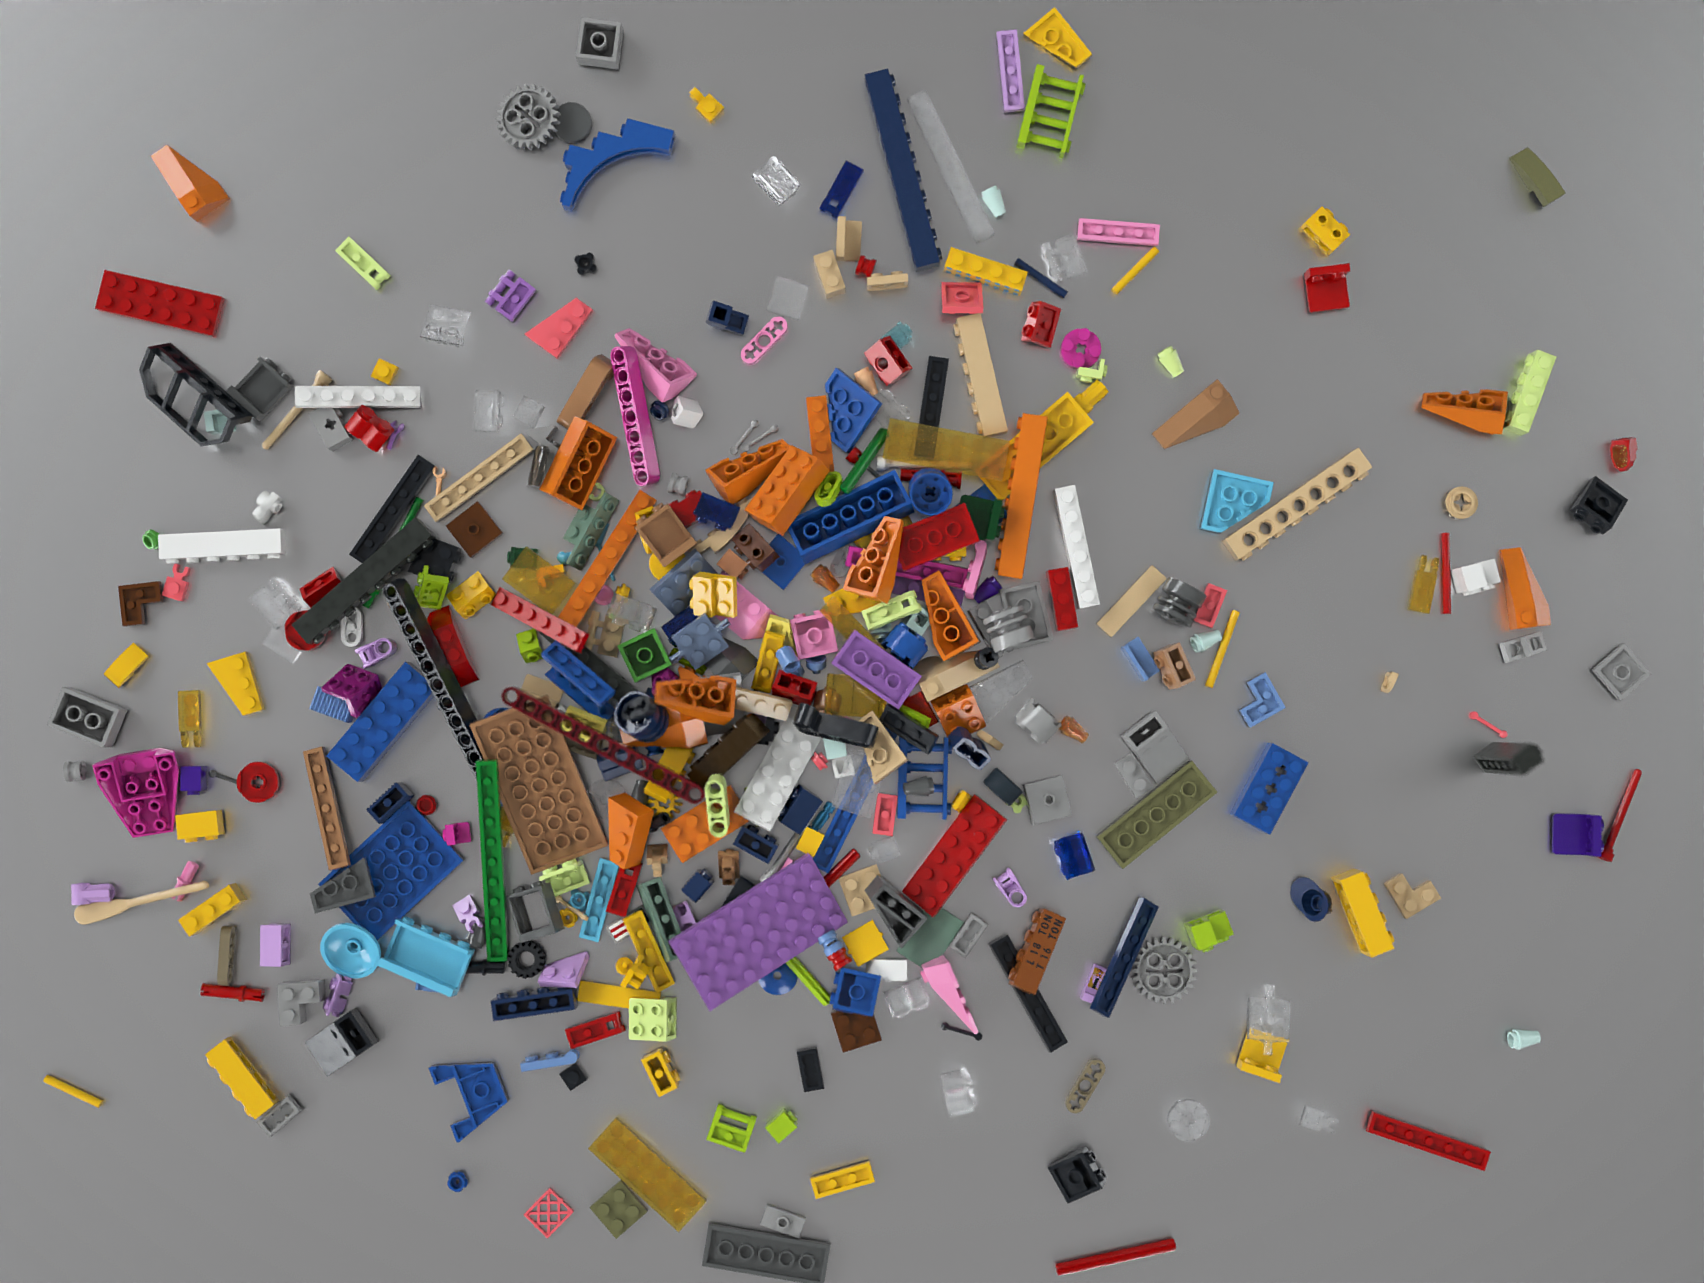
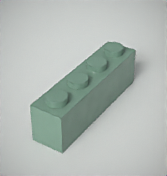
(660, 915)

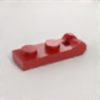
(623, 891)
(594, 1030)

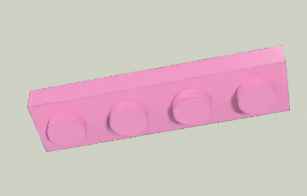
(1118, 232)

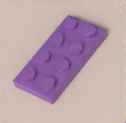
(876, 669)

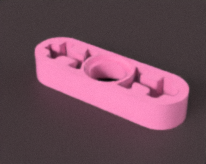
(770, 325)

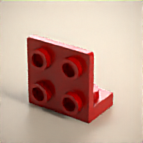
(1327, 287)

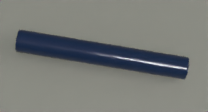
(1041, 278)

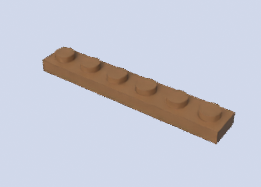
(326, 808)

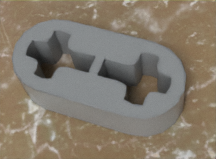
(837, 559)

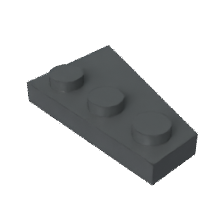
(346, 888)

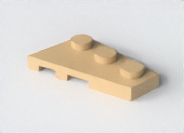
(885, 754)

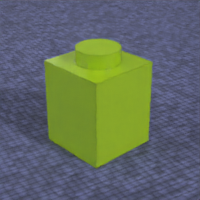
(782, 1125)

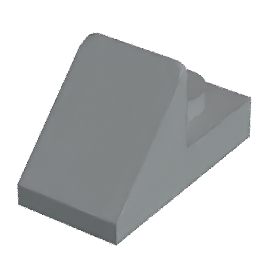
(543, 435)

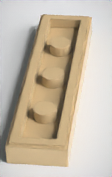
(1131, 601)

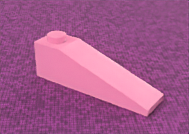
(659, 371)
(943, 981)

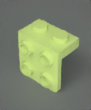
(569, 877)

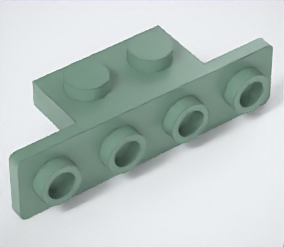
(587, 528)

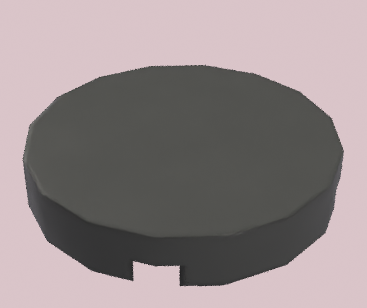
(574, 122)

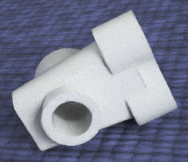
(268, 504)

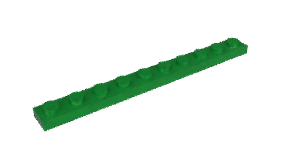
(492, 860)

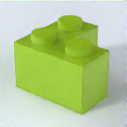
(1209, 929)

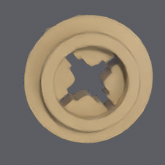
(1467, 496)

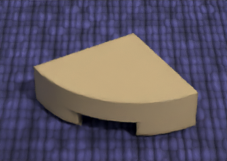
(1389, 682)
(989, 739)

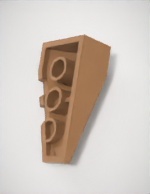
(1203, 414)

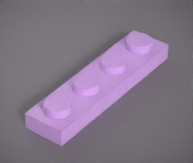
(1010, 71)

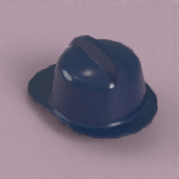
(1311, 899)

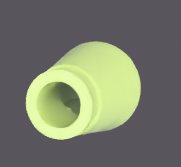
(1171, 361)

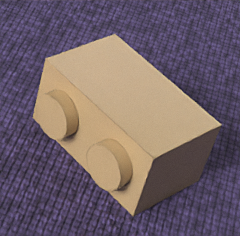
(829, 274)

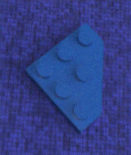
(848, 409)

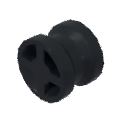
(981, 659)

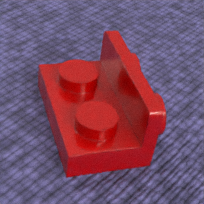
(1041, 323)

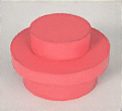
(819, 760)

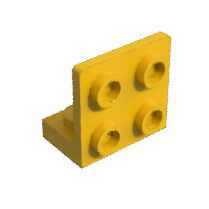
(1254, 1062)

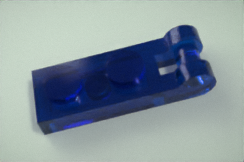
(842, 189)

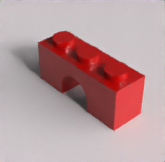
(1062, 598)

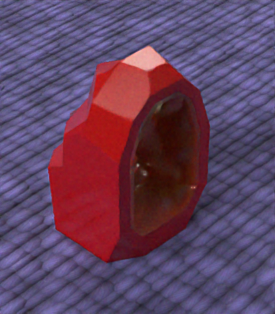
(1623, 452)

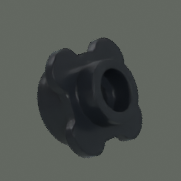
(580, 259)

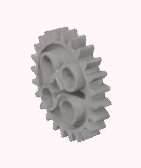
(540, 102)
(1163, 989)

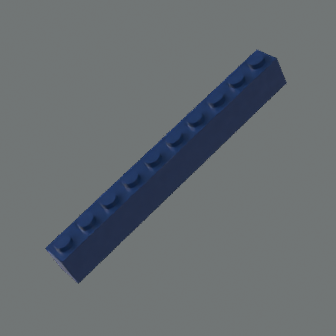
(902, 170)

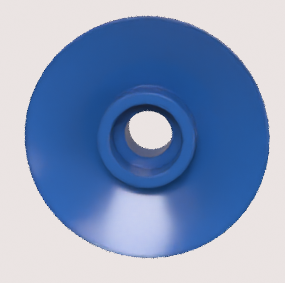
(779, 986)

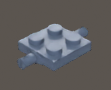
(700, 641)

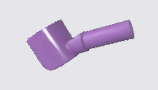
(393, 435)

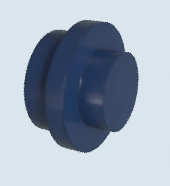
(659, 410)

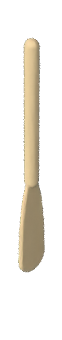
(99, 911)

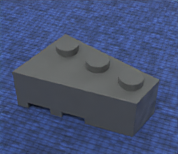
(896, 910)

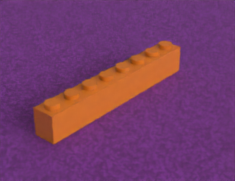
(1022, 495)

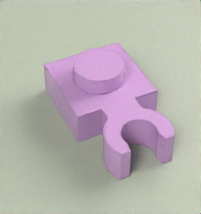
(467, 911)

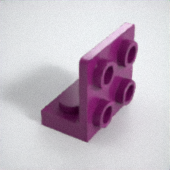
(355, 687)

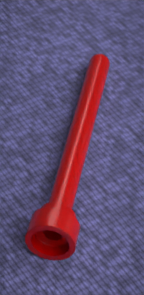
(1607, 854)

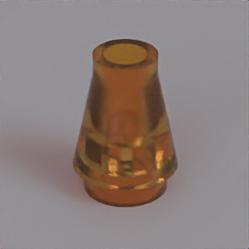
(823, 577)
(1073, 729)

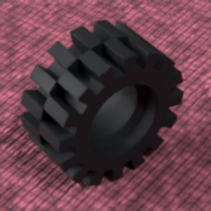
(539, 959)

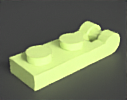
(362, 262)
(886, 613)

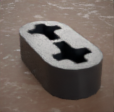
(643, 706)

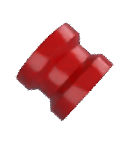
(865, 266)
(839, 958)

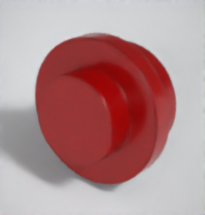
(426, 805)

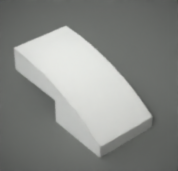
(888, 969)

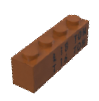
(1036, 951)

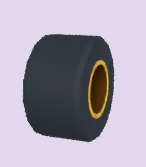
(1003, 786)

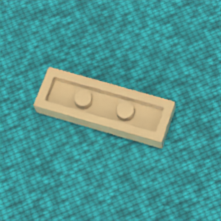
(762, 703)

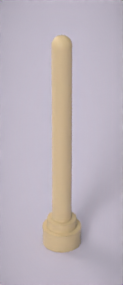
(321, 379)

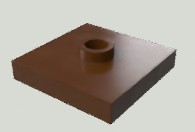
(474, 529)

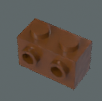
(755, 547)

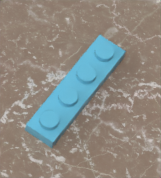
(598, 900)

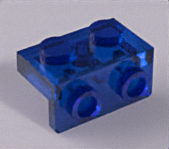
(1074, 855)

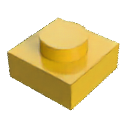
(384, 371)

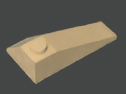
(944, 676)

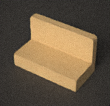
(848, 240)
(540, 687)

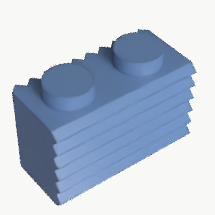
(330, 706)

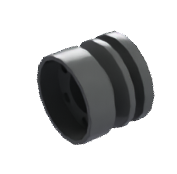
(1180, 600)

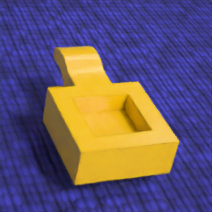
(707, 106)

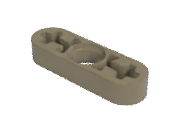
(226, 955)
(1072, 1095)

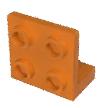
(958, 709)

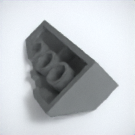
(732, 660)

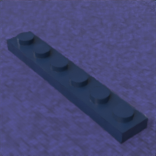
(1124, 957)

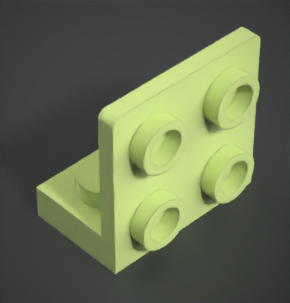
(652, 1019)

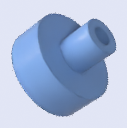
(816, 663)

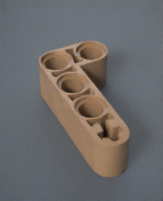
(587, 390)

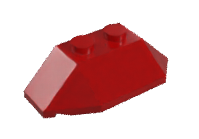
(452, 644)

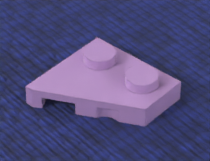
(564, 972)

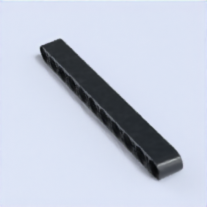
(434, 666)

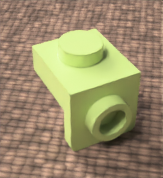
(1088, 375)

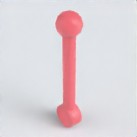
(1474, 715)

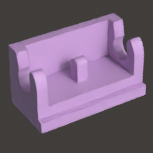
(275, 945)

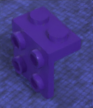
(1577, 834)

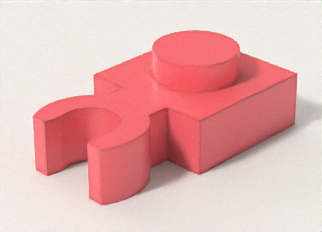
(175, 586)

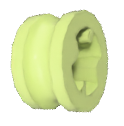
(599, 487)

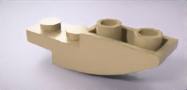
(718, 539)

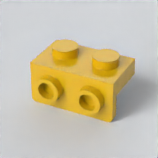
(471, 595)

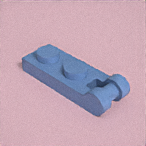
(551, 1060)

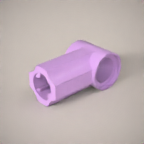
(86, 893)

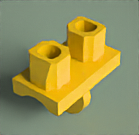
(634, 973)

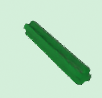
(864, 461)

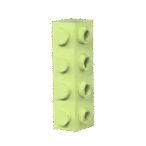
(1529, 392)

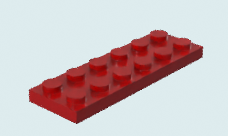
(159, 303)
(954, 855)

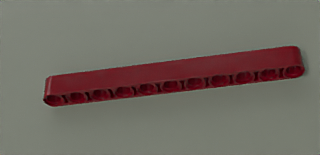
(593, 744)

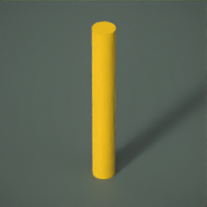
(1135, 270)
(72, 1091)

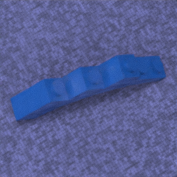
(585, 163)

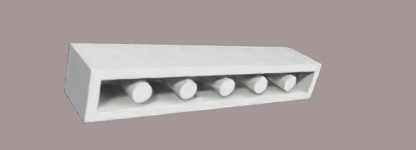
(222, 545)
(1076, 547)

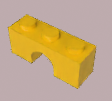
(211, 909)

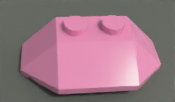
(751, 615)

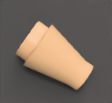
(866, 379)

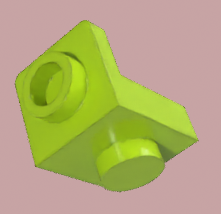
(529, 645)

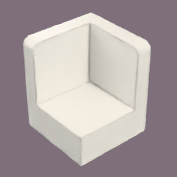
(685, 412)

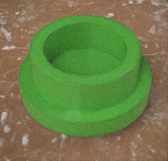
(150, 539)

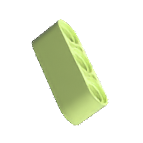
(715, 814)

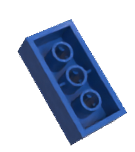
(1282, 785)

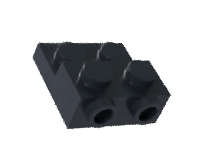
(1599, 506)
(439, 557)
(1078, 1174)

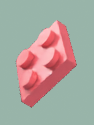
(962, 297)

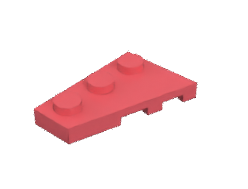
(560, 328)

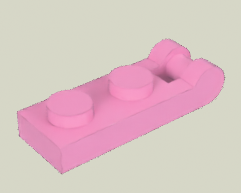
(975, 567)

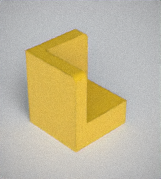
(810, 841)

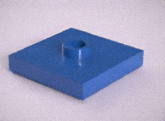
(787, 565)

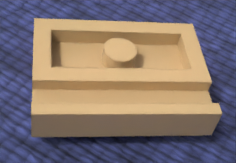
(893, 281)

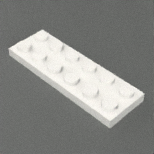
(777, 774)

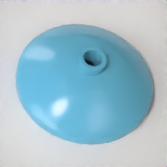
(346, 957)

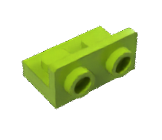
(431, 589)

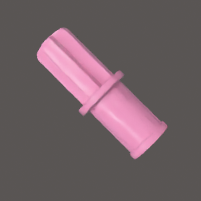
(186, 877)

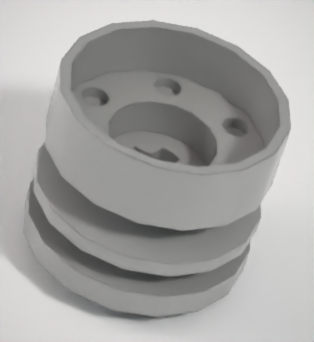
(1008, 628)

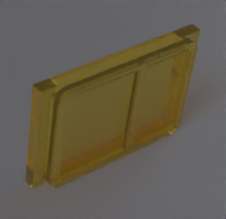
(850, 697)

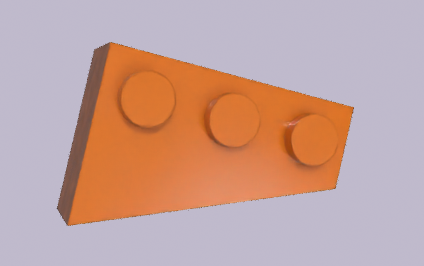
(627, 829)

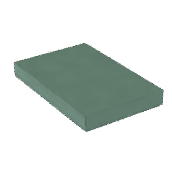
(931, 938)

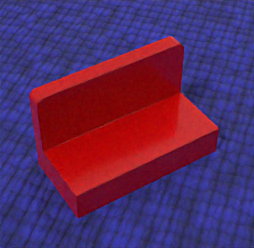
(320, 586)

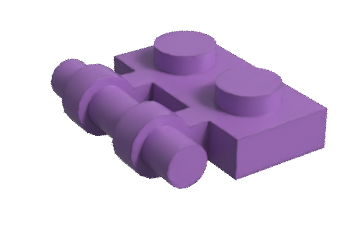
(514, 300)

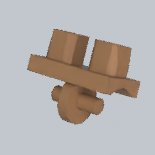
(729, 866)

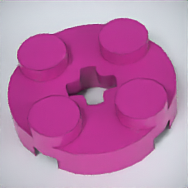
(1082, 337)

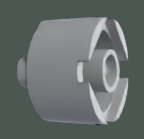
(1038, 721)

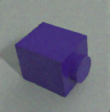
(193, 779)

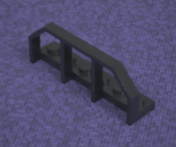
(201, 382)

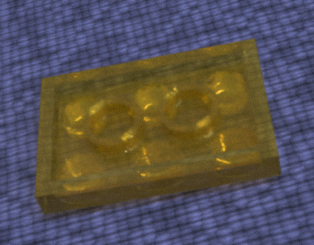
(539, 580)

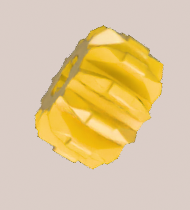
(663, 808)

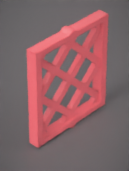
(537, 1224)

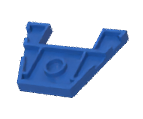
(480, 1091)

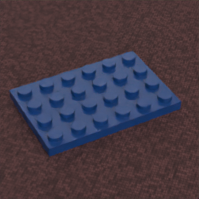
(405, 865)

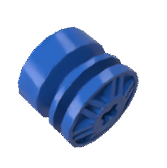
(930, 503)

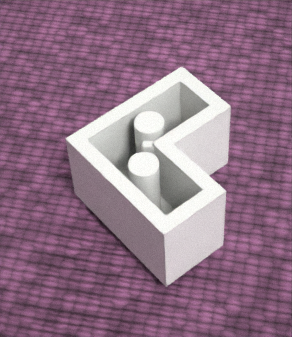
(1475, 576)

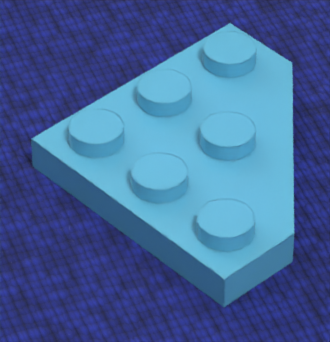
(1232, 499)

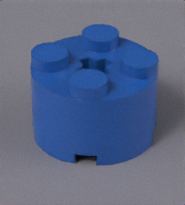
(905, 645)

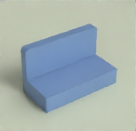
(1140, 659)

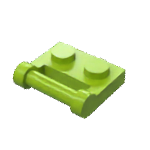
(728, 1134)

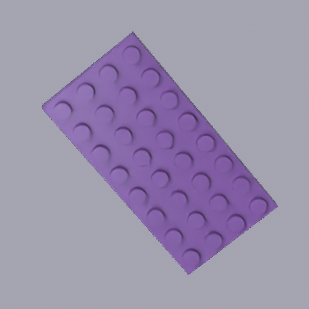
(758, 931)

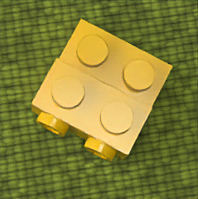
(714, 594)

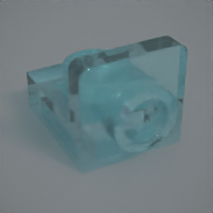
(900, 334)

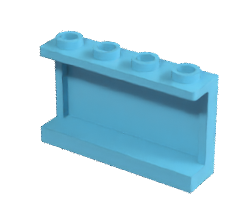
(427, 957)

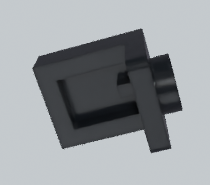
(773, 726)

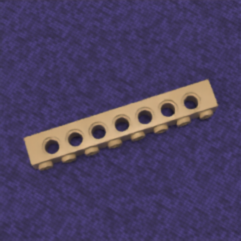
(1354, 460)

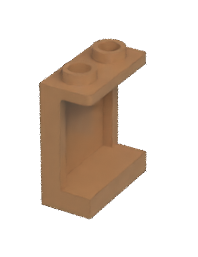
(664, 534)

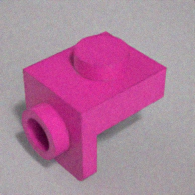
(457, 833)

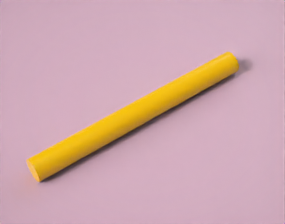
(1222, 648)

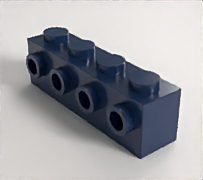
(533, 1003)

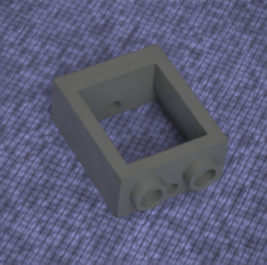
(520, 915)

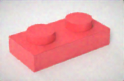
(1209, 611)
(885, 814)

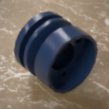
(647, 729)

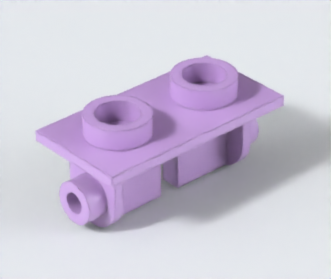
(334, 1003)

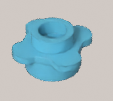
(584, 896)

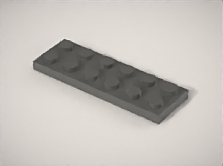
(765, 1254)

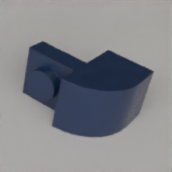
(723, 317)

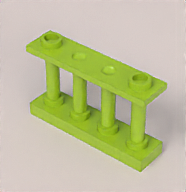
(1031, 116)

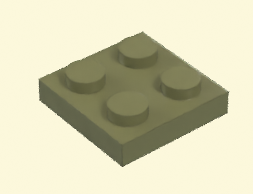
(618, 1209)

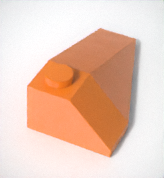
(191, 185)
(742, 475)
(876, 569)
(1524, 597)
(949, 624)

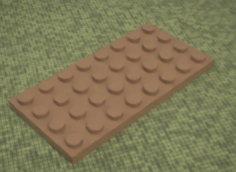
(540, 788)

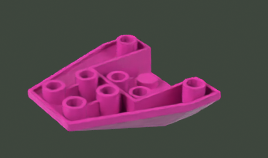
(141, 789)

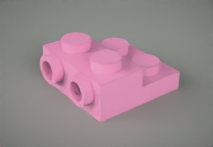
(813, 635)

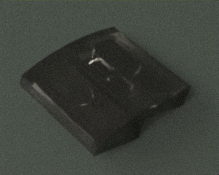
(538, 466)

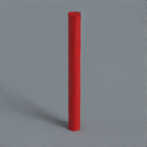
(1446, 573)

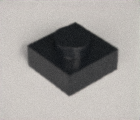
(573, 1076)

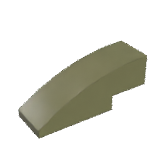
(1537, 176)

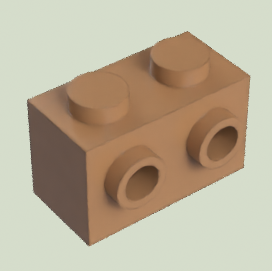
(1173, 666)

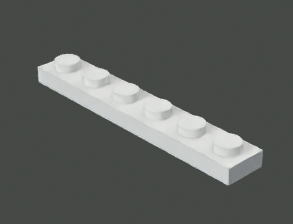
(356, 396)

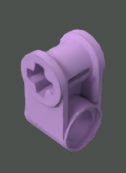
(372, 653)
(1009, 887)

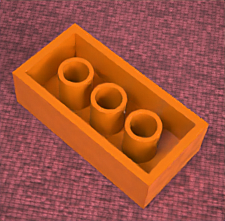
(578, 463)
(787, 490)
(691, 832)

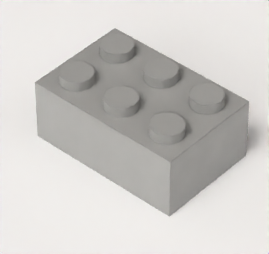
(87, 717)

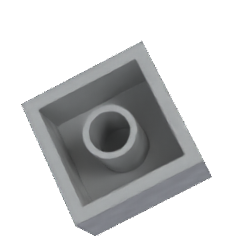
(599, 43)

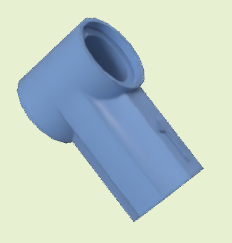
(789, 661)

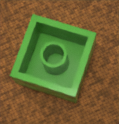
(645, 655)

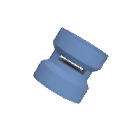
(828, 938)

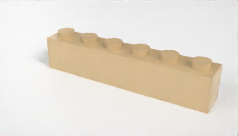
(981, 375)

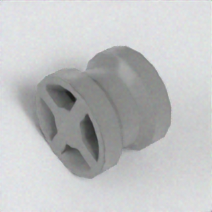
(678, 484)
(75, 771)

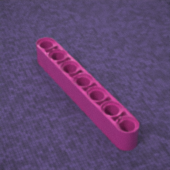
(641, 449)

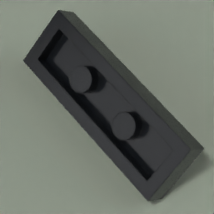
(908, 729)

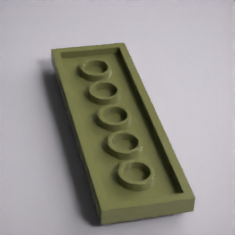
(1156, 814)

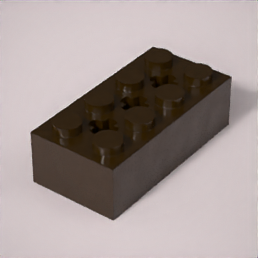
(729, 749)

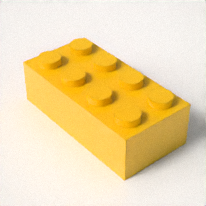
(1363, 912)

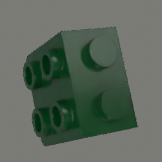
(985, 516)

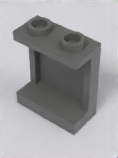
(261, 388)

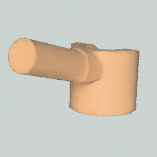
(439, 479)

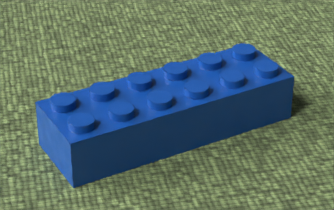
(849, 517)
(382, 722)

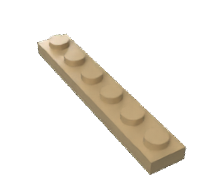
(478, 478)

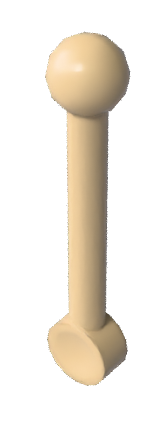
(559, 900)

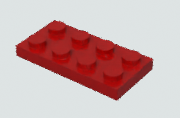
(936, 537)

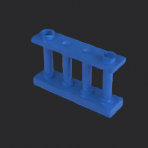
(578, 681)
(905, 807)

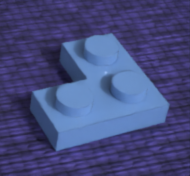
(1266, 702)

